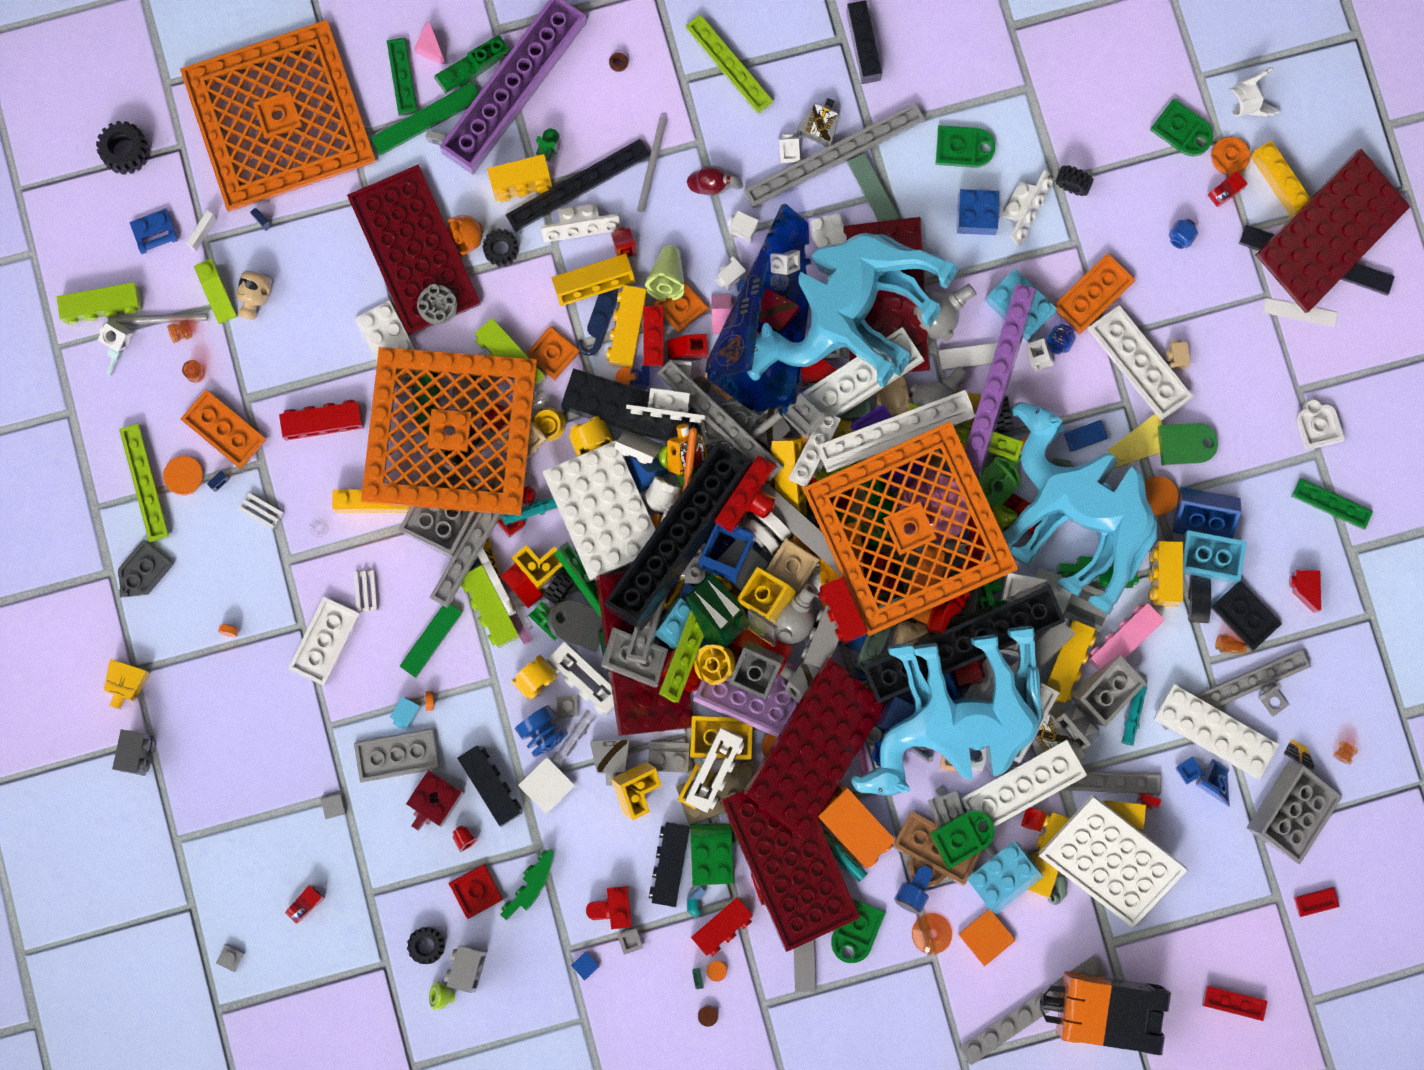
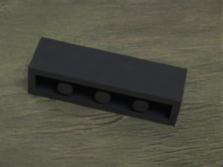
(863, 42)
(489, 786)
(670, 864)

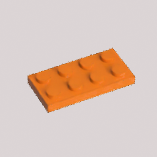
(1093, 293)
(223, 429)

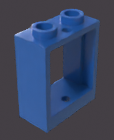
(718, 568)

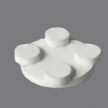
(828, 230)

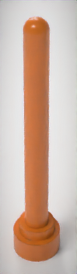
(690, 457)

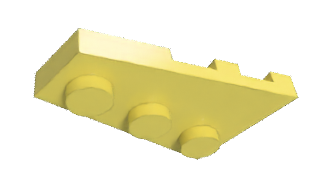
(1138, 444)

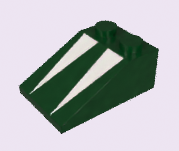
(717, 611)

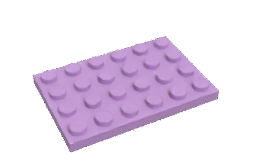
(763, 714)

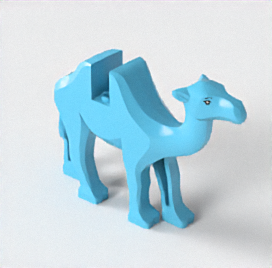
(840, 306)
(1085, 499)
(965, 723)

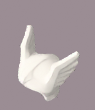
(1251, 97)
(660, 496)

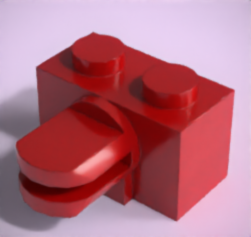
(614, 908)

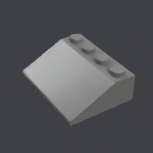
(440, 528)
(1294, 812)

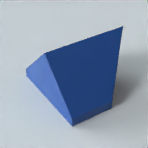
(644, 473)
(1215, 781)

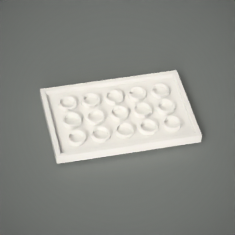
(600, 509)
(1112, 861)

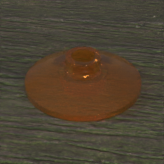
(921, 936)

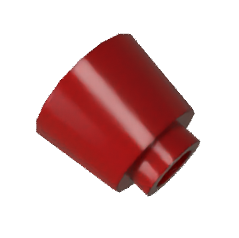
(463, 838)

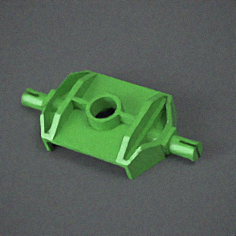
(1007, 476)

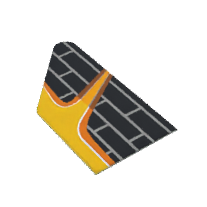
(1299, 753)

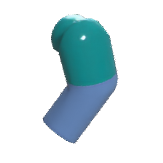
(693, 902)

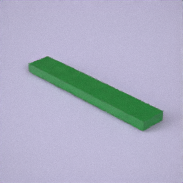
(425, 119)

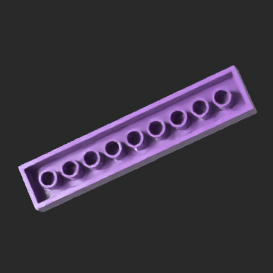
(513, 84)

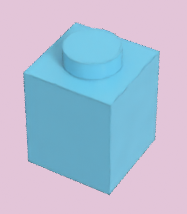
(405, 713)

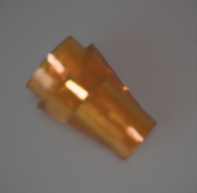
(1228, 644)

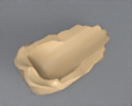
(894, 397)

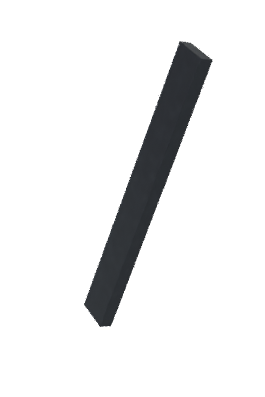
(577, 185)
(1357, 275)

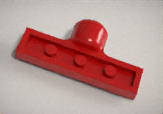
(748, 496)

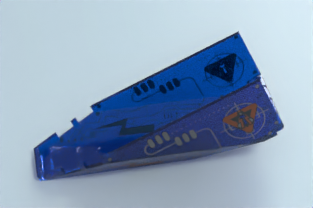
(736, 342)

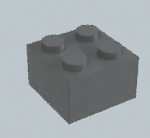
(756, 670)
(133, 752)

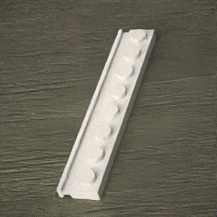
(894, 431)

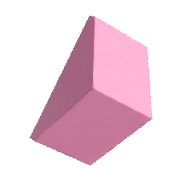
(428, 46)
(720, 308)

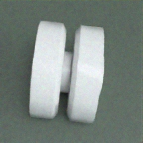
(767, 531)

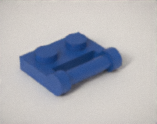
(151, 226)

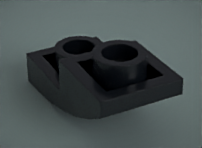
(1200, 601)

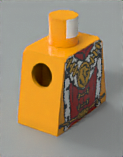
(678, 449)

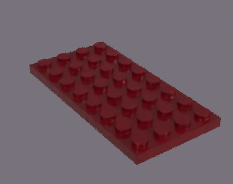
(1332, 230)
(411, 243)
(891, 309)
(636, 704)
(815, 748)
(791, 873)

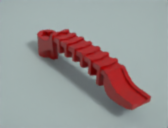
(943, 613)

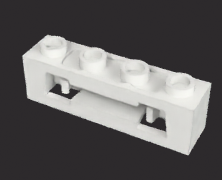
(561, 656)
(700, 800)

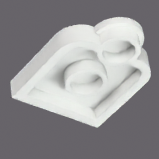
(1318, 425)

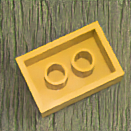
(519, 178)
(1166, 574)
(705, 730)

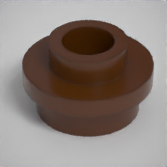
(615, 57)

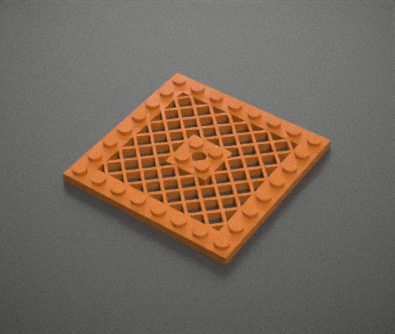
(266, 52)
(943, 438)
(452, 498)

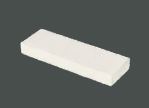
(966, 356)

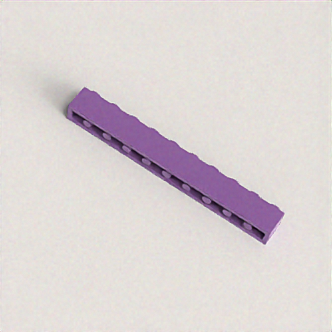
(999, 377)

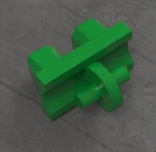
(548, 143)
(988, 591)
(540, 617)

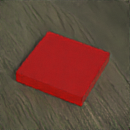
(475, 891)

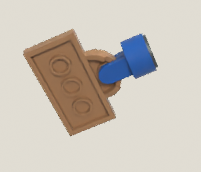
(925, 863)

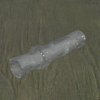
(579, 730)

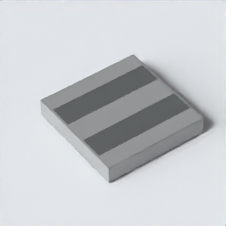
(1084, 612)

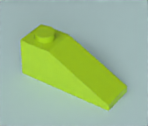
(215, 291)

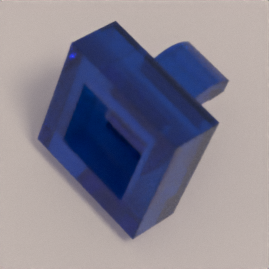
(642, 377)

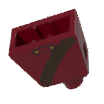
(777, 311)

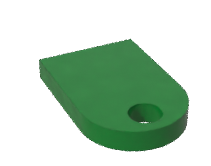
(1181, 128)
(962, 146)
(1184, 444)
(961, 838)
(858, 934)

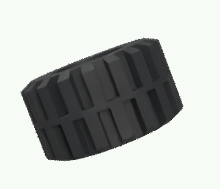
(114, 135)

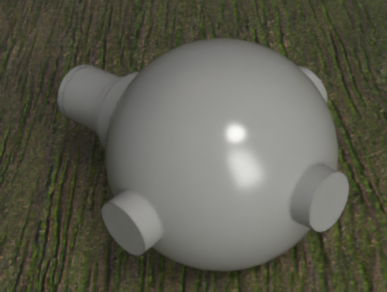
(949, 315)
(934, 390)
(797, 617)

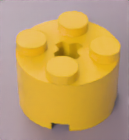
(589, 436)
(533, 677)

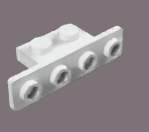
(1025, 205)
(579, 222)
(669, 403)
(810, 461)

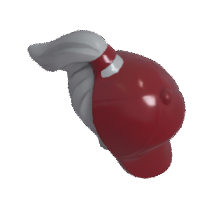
(712, 181)

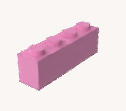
(1128, 637)

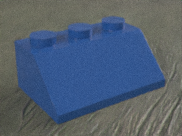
(1206, 513)

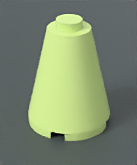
(666, 276)

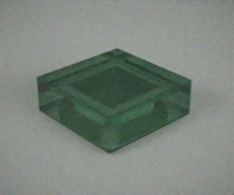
(697, 978)

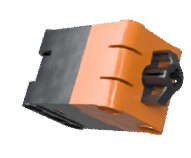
(1108, 1012)

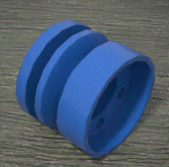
(542, 732)

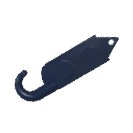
(600, 321)

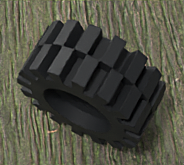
(1074, 180)
(503, 259)
(1005, 419)
(559, 587)
(435, 954)

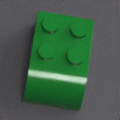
(711, 854)

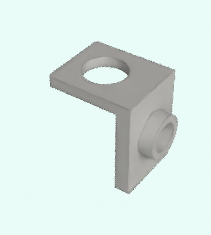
(1269, 692)

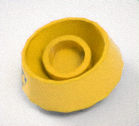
(550, 422)

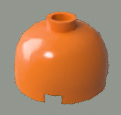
(465, 233)

